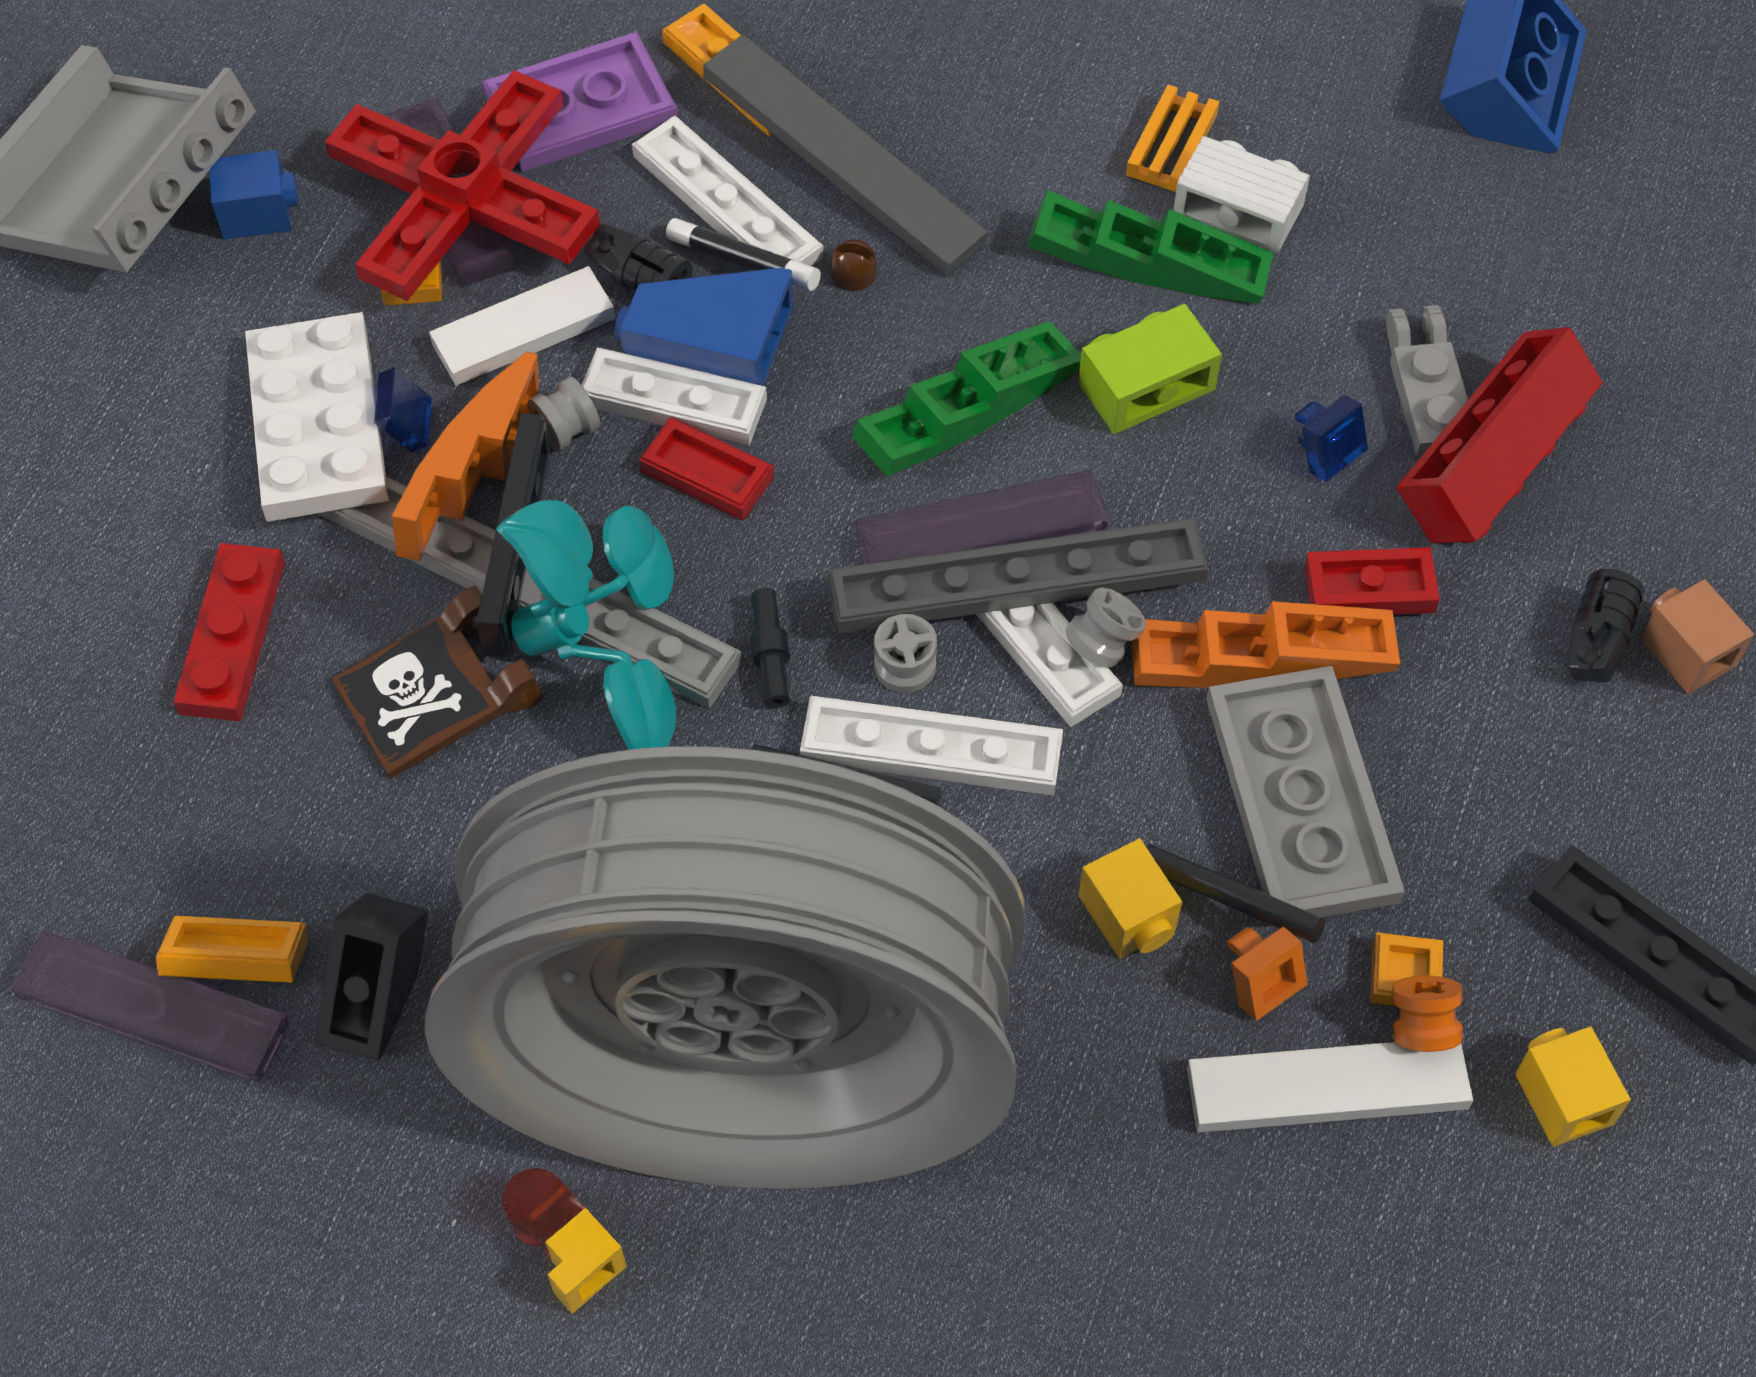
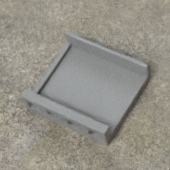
(110, 159)

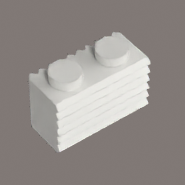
(1241, 193)

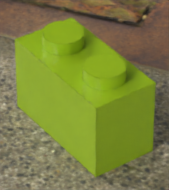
(1149, 368)

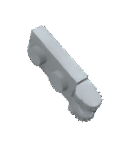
(1425, 375)

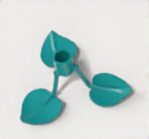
(556, 555)

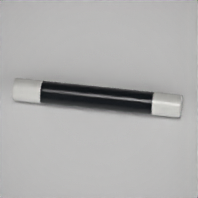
(740, 252)

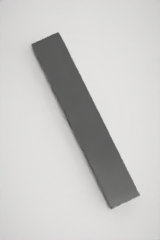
(845, 155)
(1018, 574)

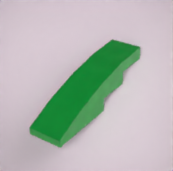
(1165, 254)
(961, 403)

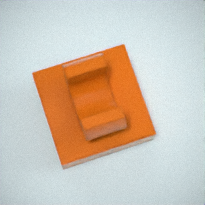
(1266, 969)

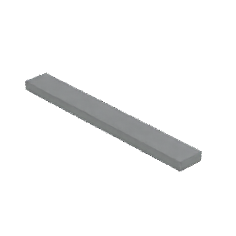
(461, 552)

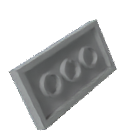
(1304, 793)

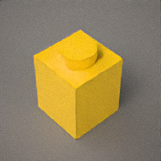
(1130, 899)
(1571, 1084)

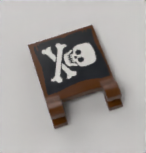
(431, 688)

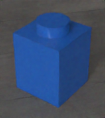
(252, 194)

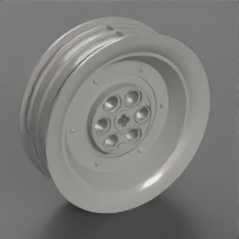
(730, 969)

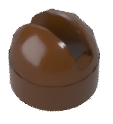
(853, 265)

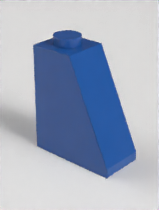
(710, 322)

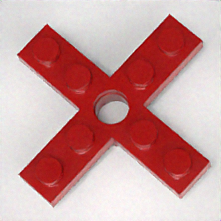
(446, 205)

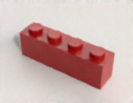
(1500, 436)

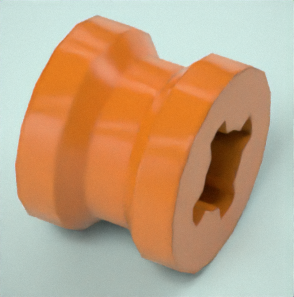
(1427, 1013)

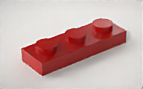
(229, 632)

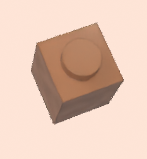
(1695, 635)

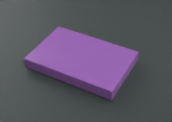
(606, 97)

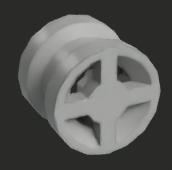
(566, 413)
(1105, 627)
(916, 642)

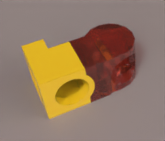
(551, 1217)

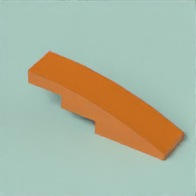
(470, 447)
(1252, 646)

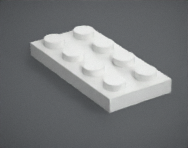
(315, 417)

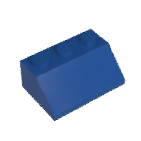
(1514, 71)

